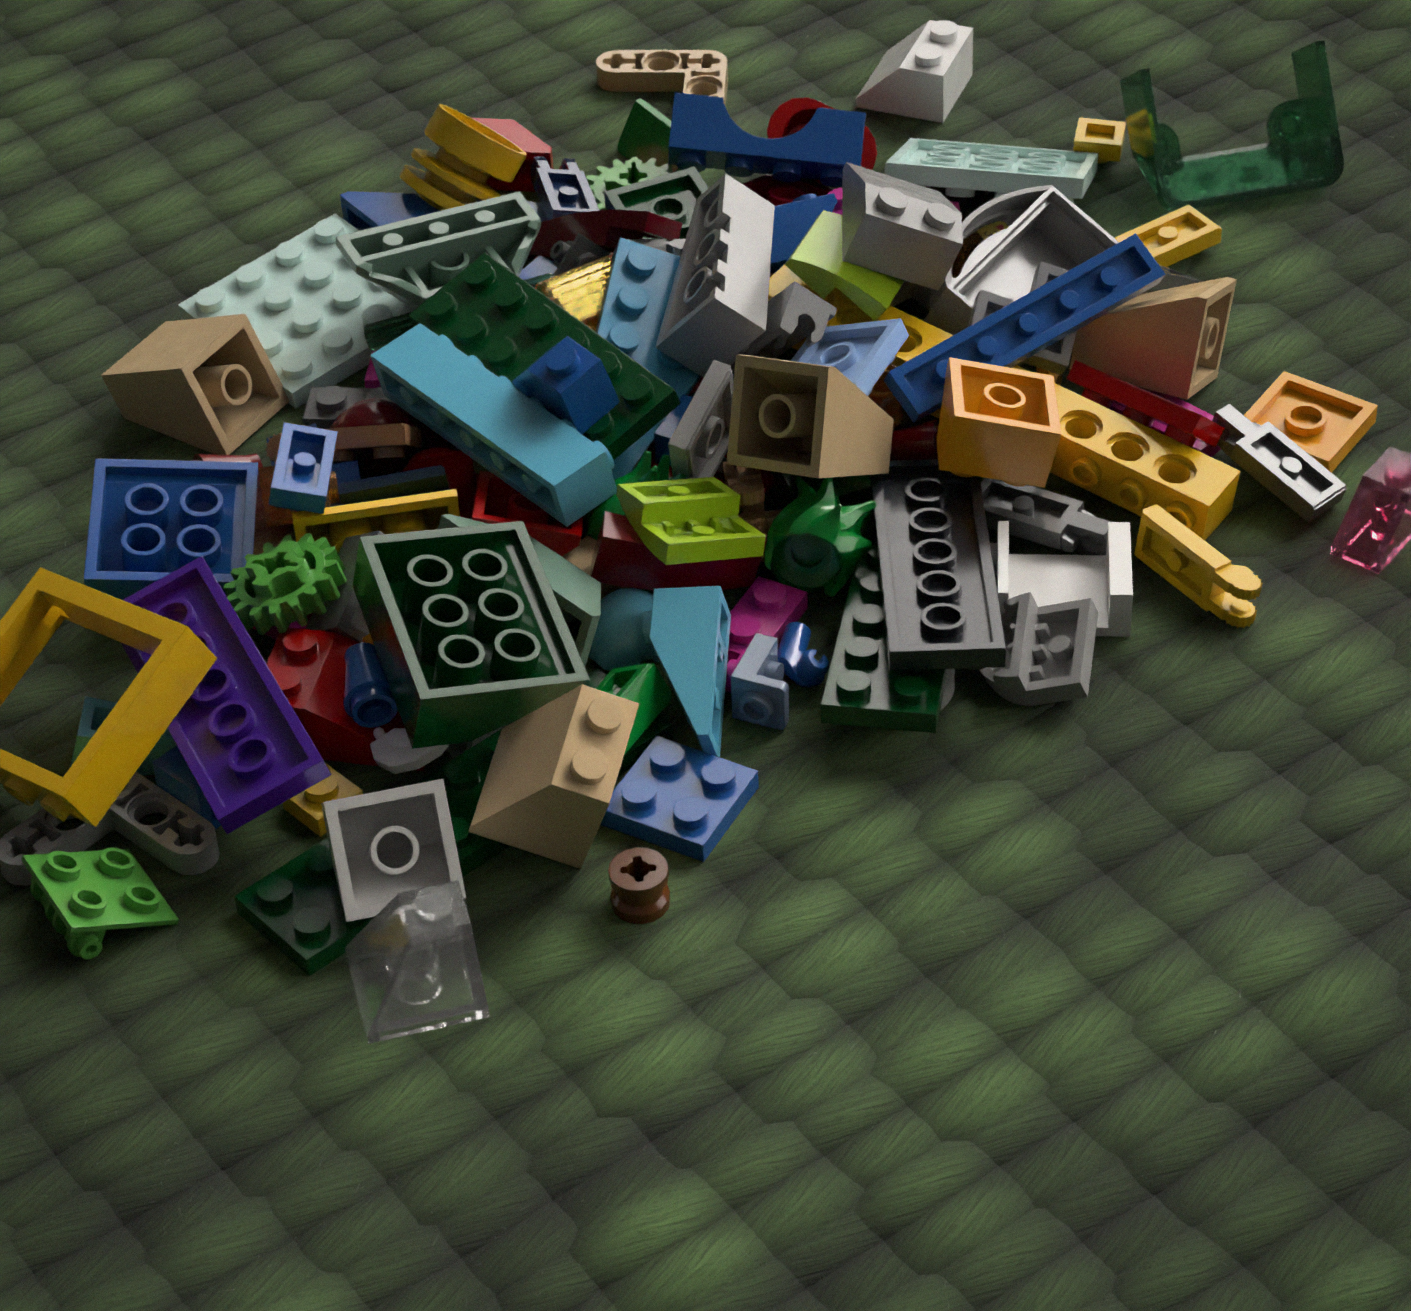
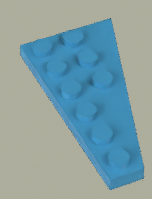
(632, 321)

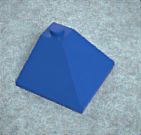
(165, 515)

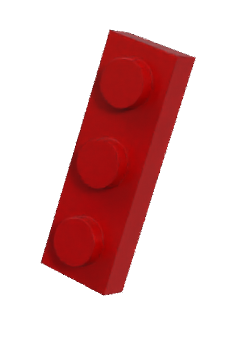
(1144, 406)

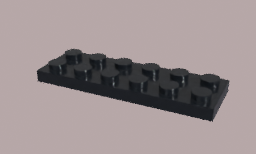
(935, 569)

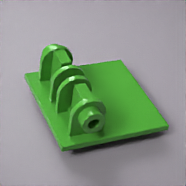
(93, 894)

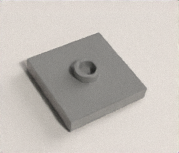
(704, 429)

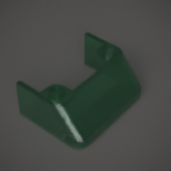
(1300, 154)

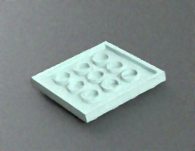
(989, 167)
(303, 308)

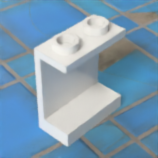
(1072, 578)

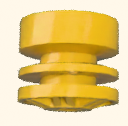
(463, 162)

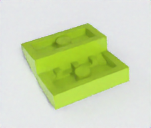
(821, 267)
(689, 520)

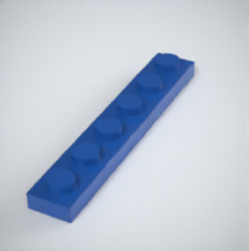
(1030, 322)

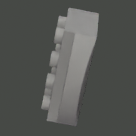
(1040, 228)

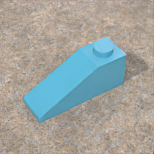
(692, 645)

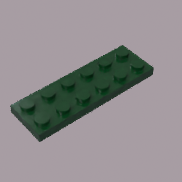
(512, 324)
(859, 681)

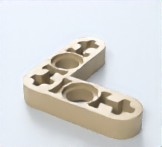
(664, 71)

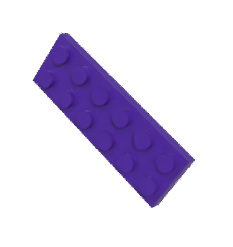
(237, 722)

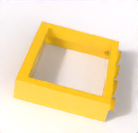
(135, 722)

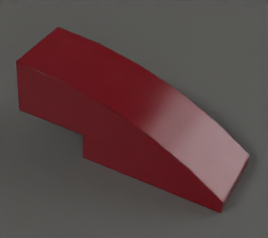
(626, 562)

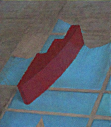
(603, 229)

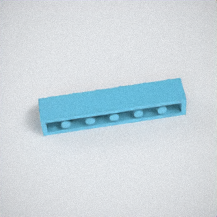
(496, 424)

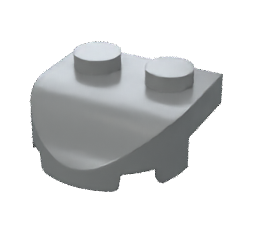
(1045, 651)

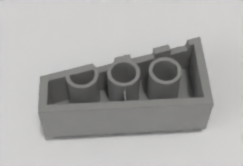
(720, 278)

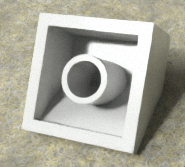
(922, 73)
(390, 845)

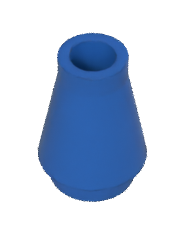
(366, 687)

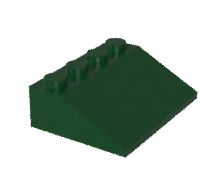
(464, 629)

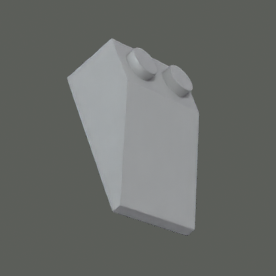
(898, 227)

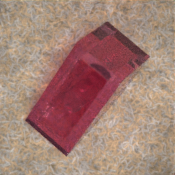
(1378, 515)

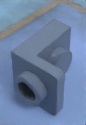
(759, 687)

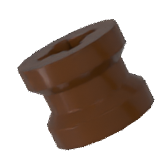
(639, 885)

